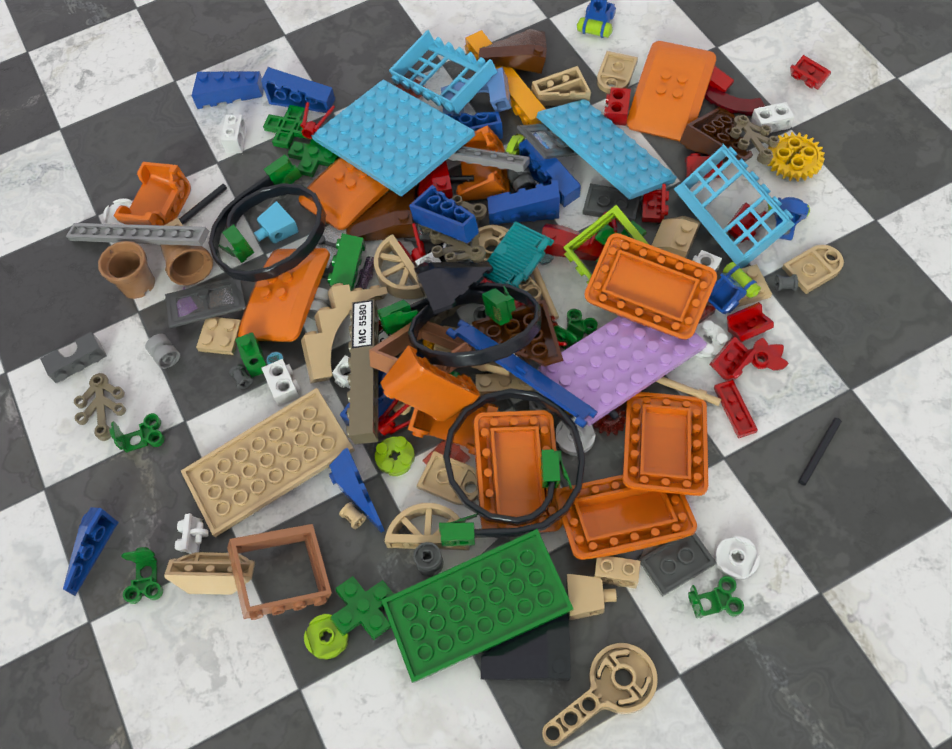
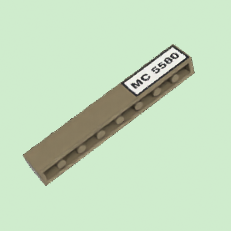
(362, 377)

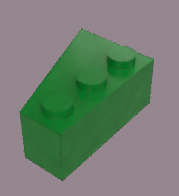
(347, 260)

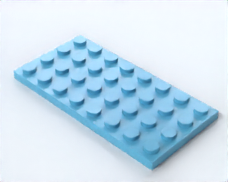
(606, 148)

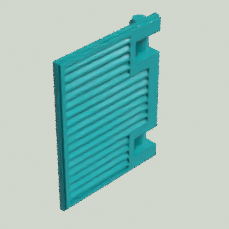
(517, 255)

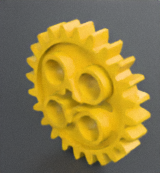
(804, 164)

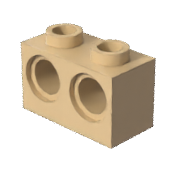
(618, 571)

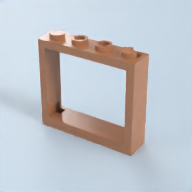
(383, 354)
(272, 539)

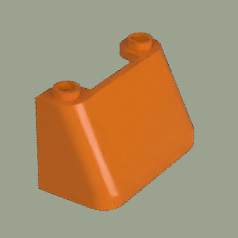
(487, 179)
(159, 197)
(428, 387)
(424, 424)

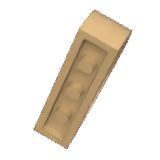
(399, 291)
(411, 541)

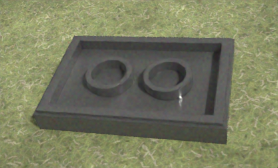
(603, 198)
(676, 563)

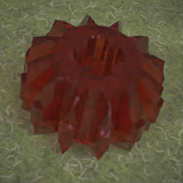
(611, 426)

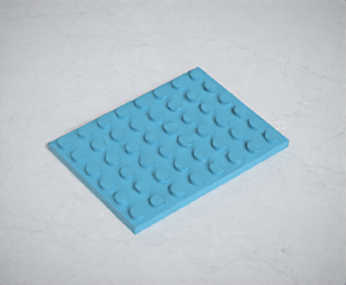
(393, 137)

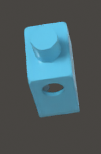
(275, 224)

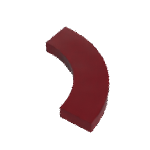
(732, 103)

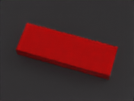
(735, 409)

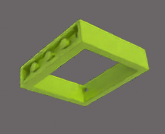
(613, 213)

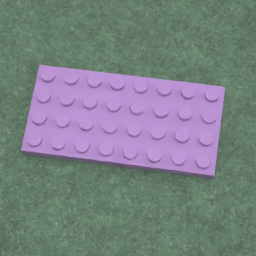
(619, 363)

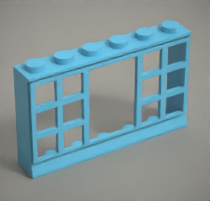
(483, 69)
(710, 223)

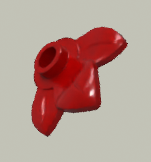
(769, 354)

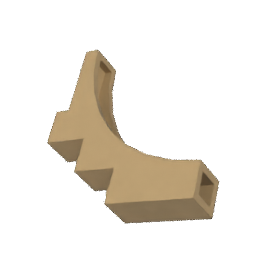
(318, 345)

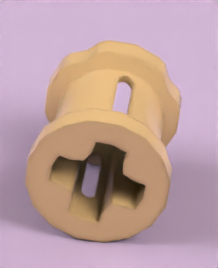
(352, 515)

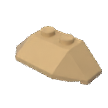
(677, 235)
(207, 573)

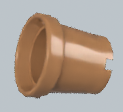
(186, 263)
(127, 269)

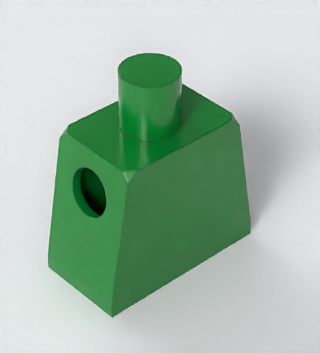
(250, 348)

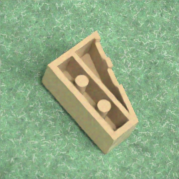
(561, 88)

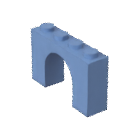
(496, 87)

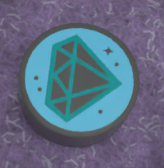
(274, 356)

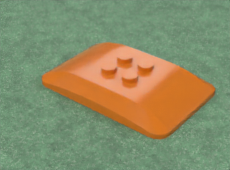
(670, 89)
(343, 193)
(650, 286)
(282, 303)
(666, 444)
(510, 464)
(620, 519)

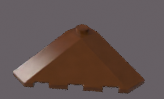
(519, 51)
(711, 132)
(386, 217)
(544, 346)

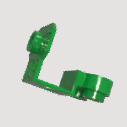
(575, 329)
(147, 433)
(142, 557)
(719, 598)

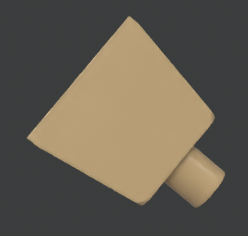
(587, 596)

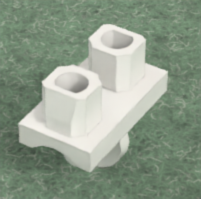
(192, 534)

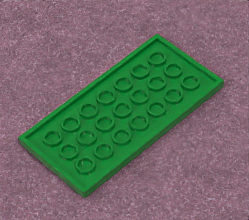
(476, 605)

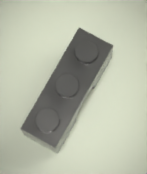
(88, 352)

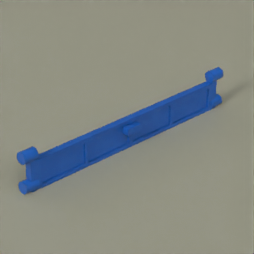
(527, 374)

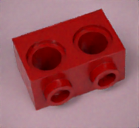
(618, 105)

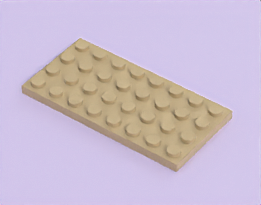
(265, 462)

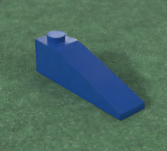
(351, 484)
(90, 540)

